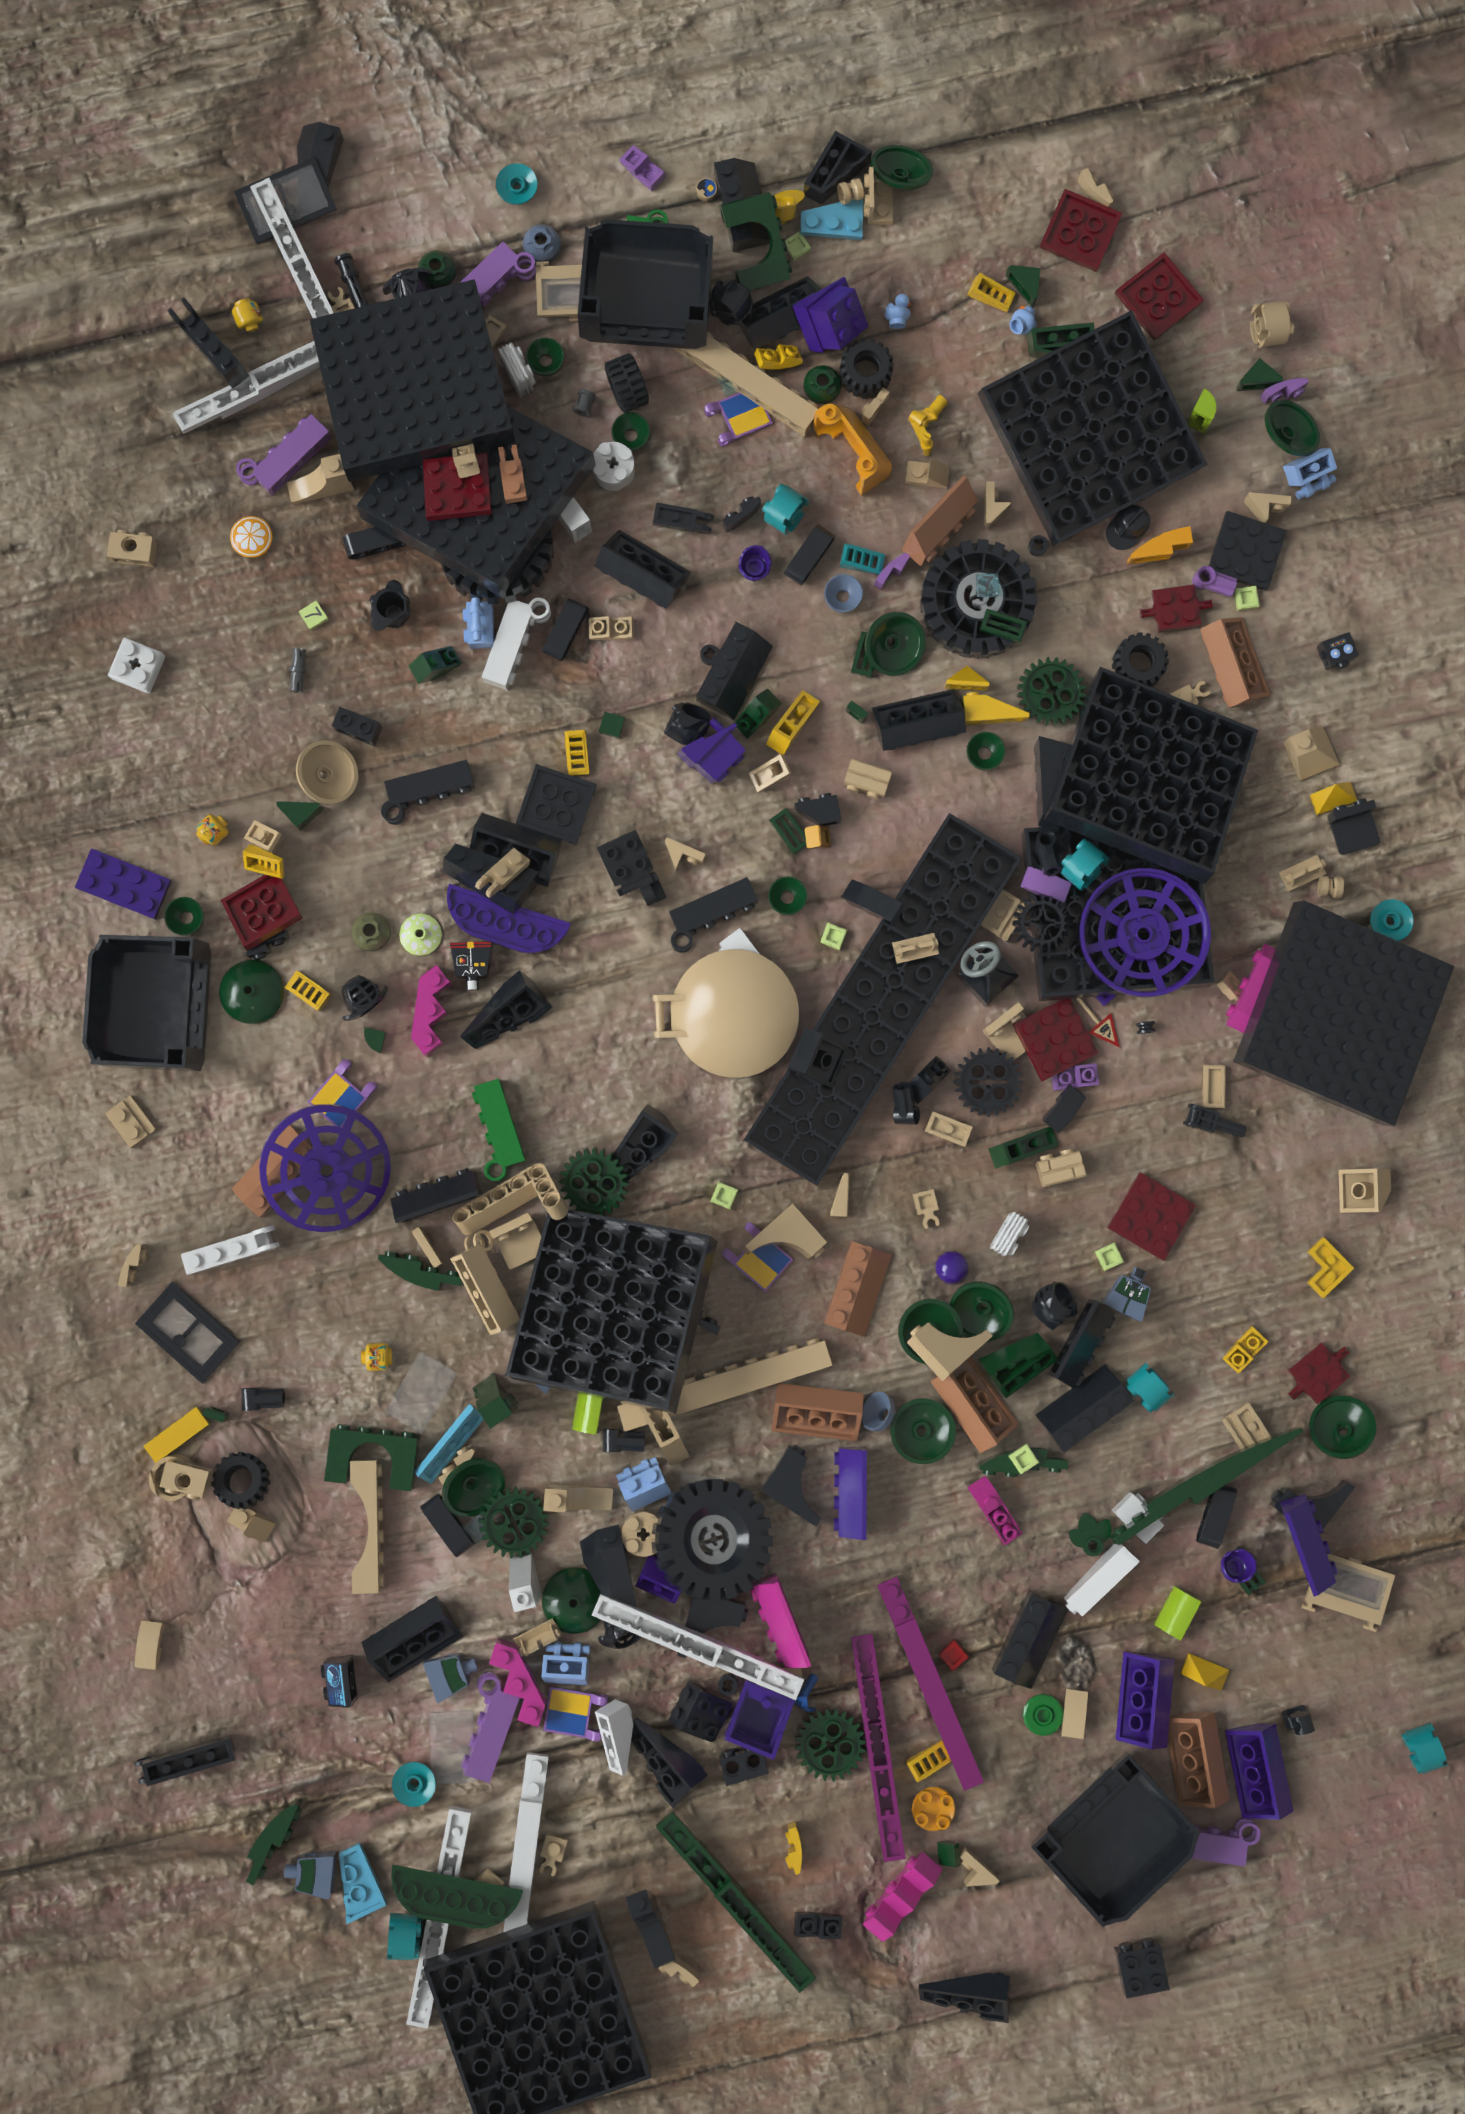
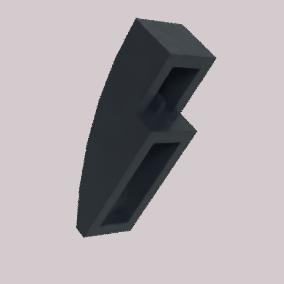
(872, 901)

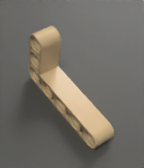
(510, 1195)

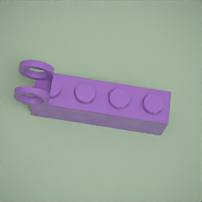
(498, 269)
(287, 457)
(491, 1732)
(1224, 1846)

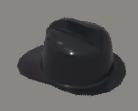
(1128, 527)

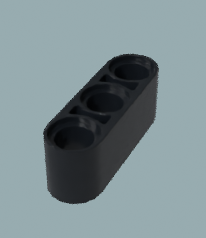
(369, 542)
(809, 554)
(565, 629)
(1216, 1517)
(447, 1525)

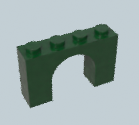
(759, 209)
(401, 1448)

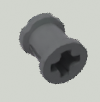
(584, 403)

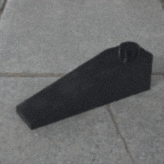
(322, 142)
(510, 1007)
(644, 1142)
(608, 1564)
(673, 1767)
(978, 1993)

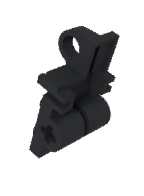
(630, 867)

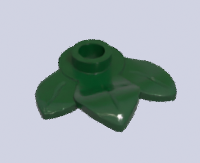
(1089, 1531)

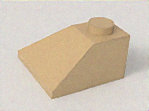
(1311, 752)
(1363, 1189)

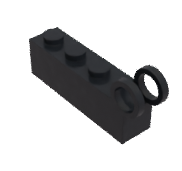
(210, 346)
(425, 786)
(711, 908)
(186, 1760)

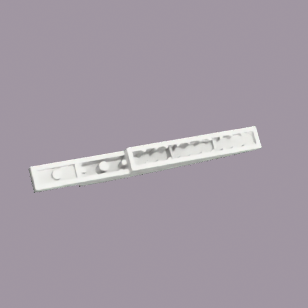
(291, 249)
(257, 386)
(698, 1646)
(527, 1836)
(436, 1932)

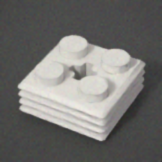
(516, 369)
(140, 677)
(1008, 1234)

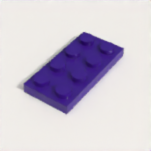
(123, 884)

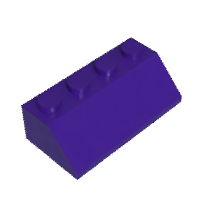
(851, 1492)
(1308, 1543)
(1145, 1700)
(1259, 1771)

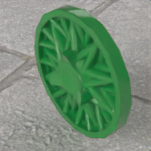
(1043, 1714)

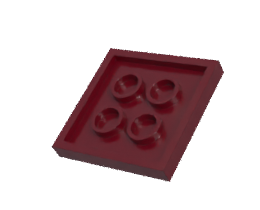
(1080, 230)
(1159, 296)
(452, 496)
(261, 910)
(1055, 1039)
(1151, 1216)

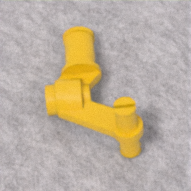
(921, 419)

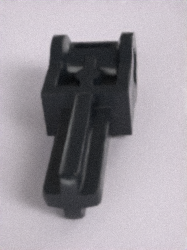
(1209, 1121)

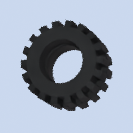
(866, 352)
(626, 383)
(1147, 646)
(223, 1475)

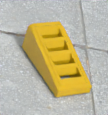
(988, 299)
(576, 734)
(252, 853)
(323, 999)
(919, 1776)

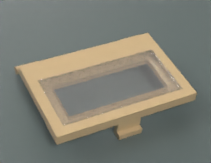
(558, 290)
(1357, 1591)

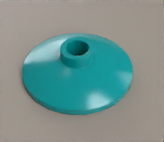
(515, 175)
(1398, 912)
(407, 1793)

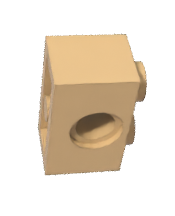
(143, 554)
(199, 1477)

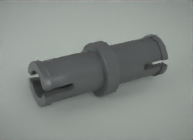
(297, 670)

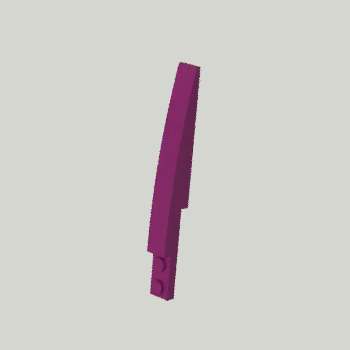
(930, 1683)
(878, 1748)

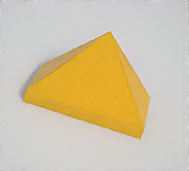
(967, 680)
(1332, 797)
(1204, 1672)

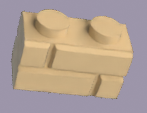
(867, 779)
(1060, 1168)

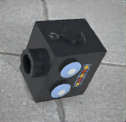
(1337, 651)

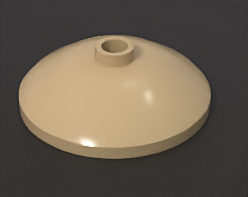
(336, 765)

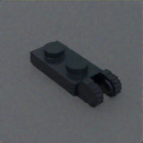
(681, 518)

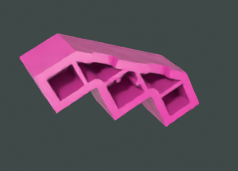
(429, 1010)
(1240, 1012)
(520, 1681)
(901, 1896)

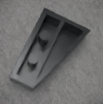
(837, 164)

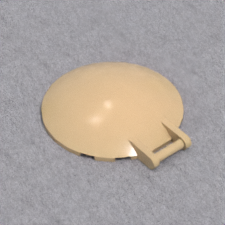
(732, 1013)

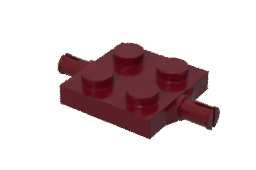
(1176, 608)
(1318, 1373)

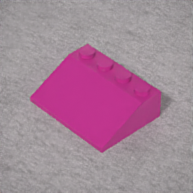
(781, 1622)

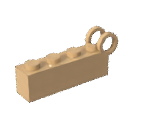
(484, 1284)

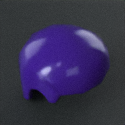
(952, 1267)
(1238, 1566)

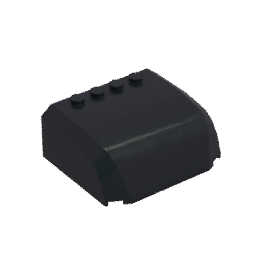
(645, 284)
(147, 1002)
(1118, 1842)

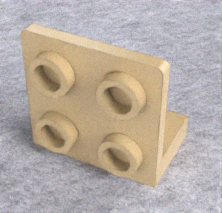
(878, 201)
(1003, 1034)
(517, 1240)

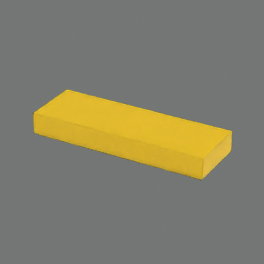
(176, 1434)

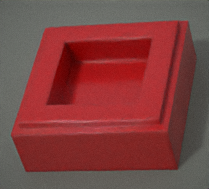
(953, 1655)

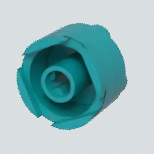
(785, 509)
(1084, 864)
(1149, 1387)
(1425, 1748)
(403, 1936)

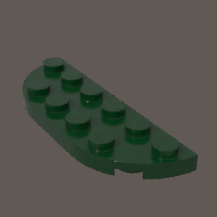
(453, 1898)

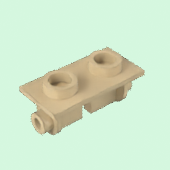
(1303, 872)
(915, 948)
(540, 1635)

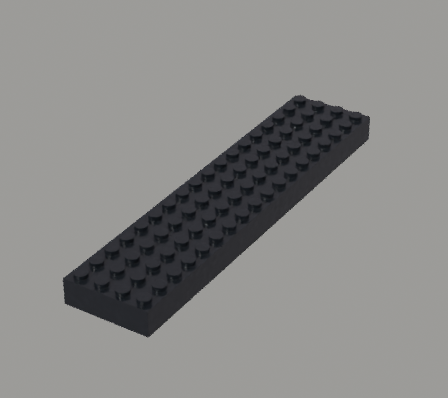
(885, 1000)

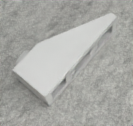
(616, 1733)

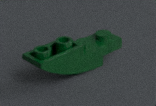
(412, 1271)
(1002, 1463)
(274, 1833)

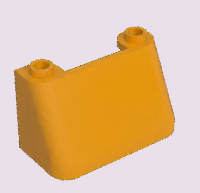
(872, 463)

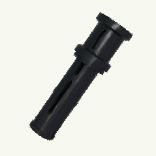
(350, 277)

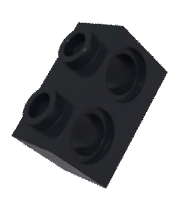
(357, 726)
(745, 1770)

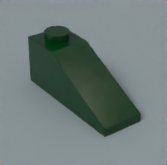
(1023, 1147)

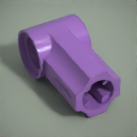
(1216, 582)

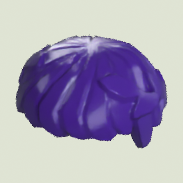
(755, 563)

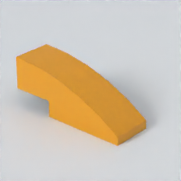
(1162, 546)

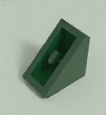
(1025, 281)
(1259, 377)
(300, 812)

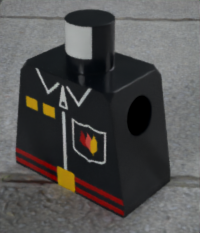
(472, 961)

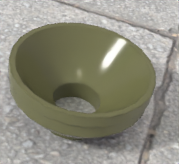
(381, 936)

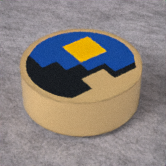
(706, 189)

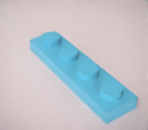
(449, 1444)

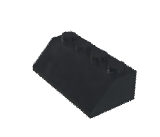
(735, 181)
(774, 315)
(642, 569)
(734, 671)
(919, 720)
(499, 837)
(436, 1196)
(1082, 1342)
(1084, 1408)
(411, 1639)
(1029, 1640)

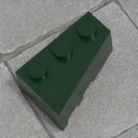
(1047, 339)
(1018, 1363)
(493, 1401)

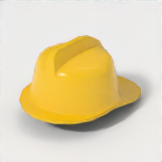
(787, 204)

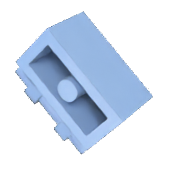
(1309, 468)
(480, 624)
(643, 1484)
(566, 1669)

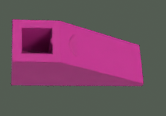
(994, 1510)

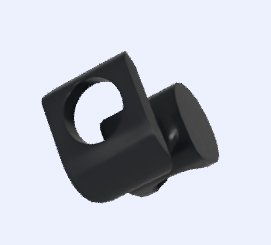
(1299, 1721)

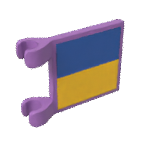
(741, 416)
(342, 1092)
(761, 1265)
(570, 1712)

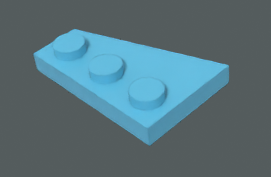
(833, 221)
(360, 1884)

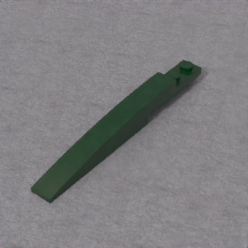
(1202, 1483)
(736, 1901)

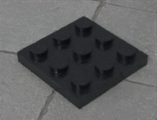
(1247, 550)
(556, 804)

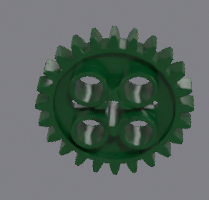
(1070, 685)
(607, 1169)
(496, 1530)
(818, 1728)

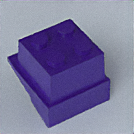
(831, 317)
(714, 754)
(759, 1719)

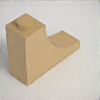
(323, 482)
(792, 1231)
(943, 1351)
(666, 1435)
(577, 1497)

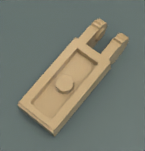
(503, 872)

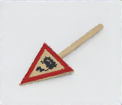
(1103, 1030)

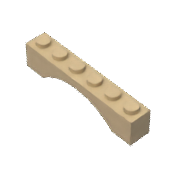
(365, 1478)

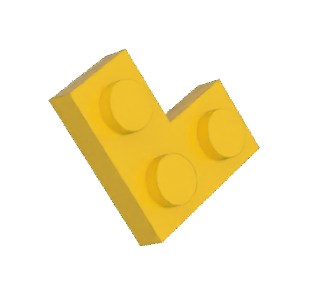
(1333, 1268)

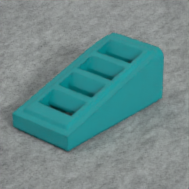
(848, 548)

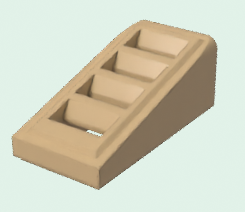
(840, 1203)

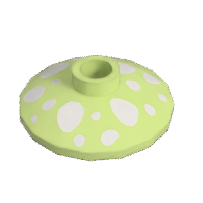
(428, 942)

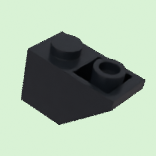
(820, 811)
(928, 1078)

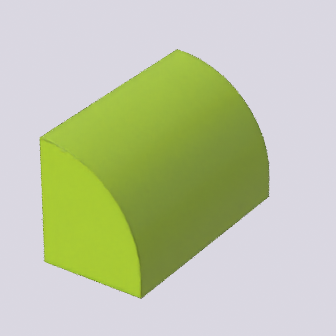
(1203, 412)
(587, 1414)
(1177, 1613)

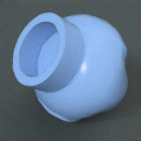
(898, 313)
(1023, 320)

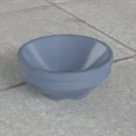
(546, 251)
(845, 583)
(873, 1410)

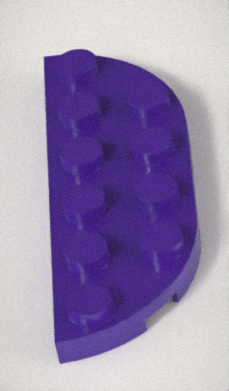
(485, 920)

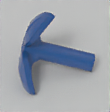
(802, 1698)

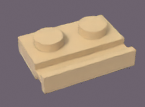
(1000, 916)
(131, 1121)
(1245, 1426)

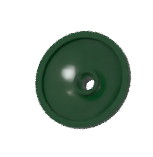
(901, 167)
(1292, 428)
(906, 645)
(265, 996)
(934, 1311)
(976, 1318)
(1342, 1414)
(932, 1444)
(471, 1486)
(568, 1585)

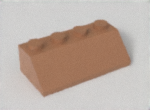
(941, 522)
(1235, 662)
(249, 1186)
(857, 1288)
(976, 1405)
(817, 1412)
(1197, 1760)

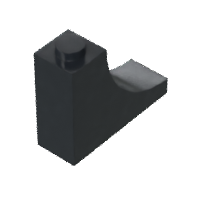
(785, 1484)
(1325, 1504)
(710, 1614)
(647, 1917)

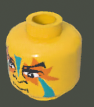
(247, 314)
(212, 829)
(377, 1356)

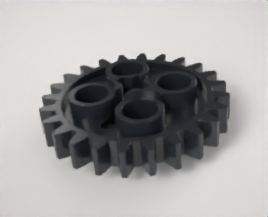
(988, 1062)

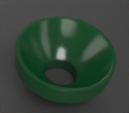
(445, 274)
(545, 347)
(822, 394)
(628, 422)
(985, 740)
(787, 884)
(174, 912)

